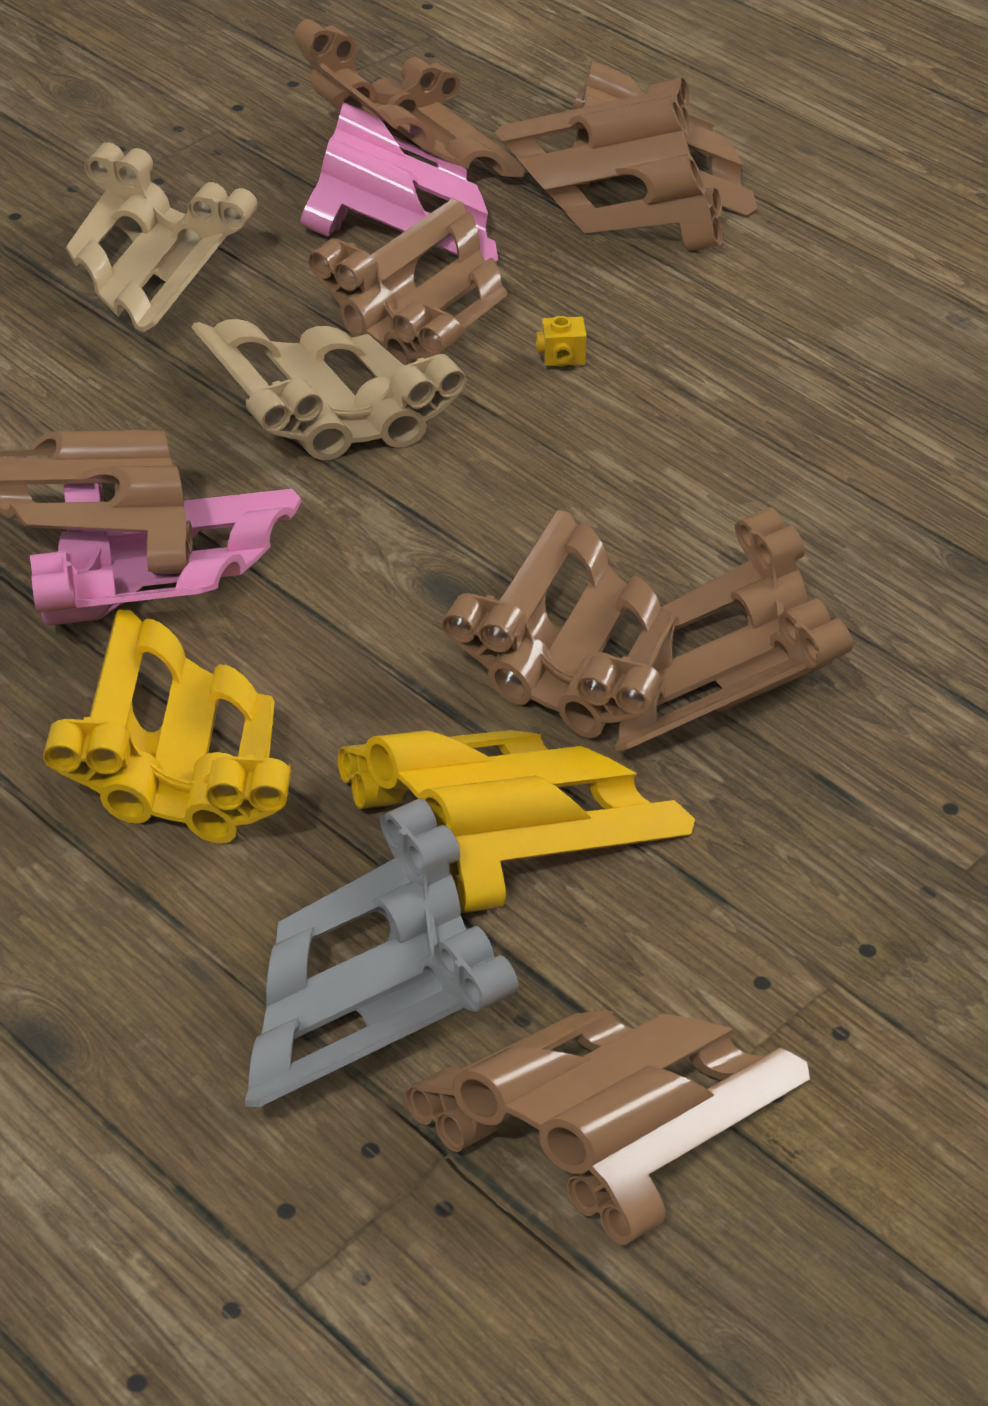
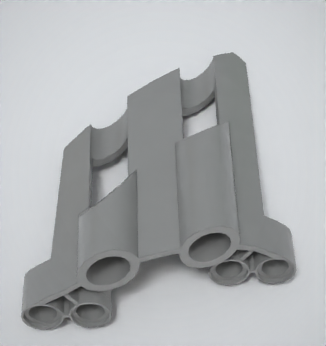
(398, 987)

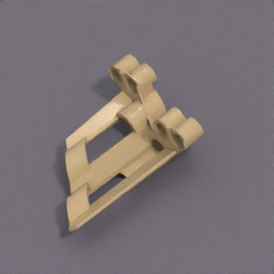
(163, 239)
(316, 402)

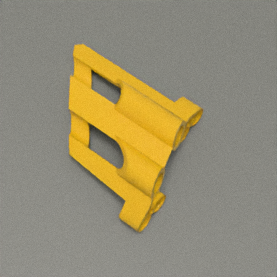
(171, 768)
(507, 802)

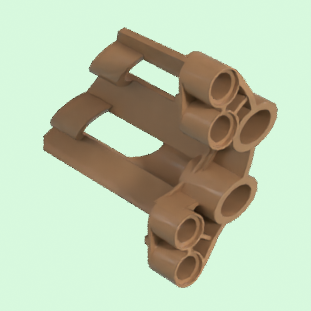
(607, 85)
(408, 107)
(626, 137)
(380, 291)
(144, 480)
(779, 644)
(565, 663)
(611, 1110)

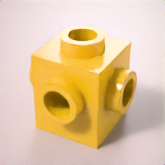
(562, 341)

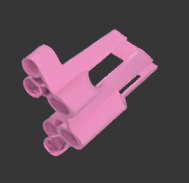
(375, 178)
(107, 568)

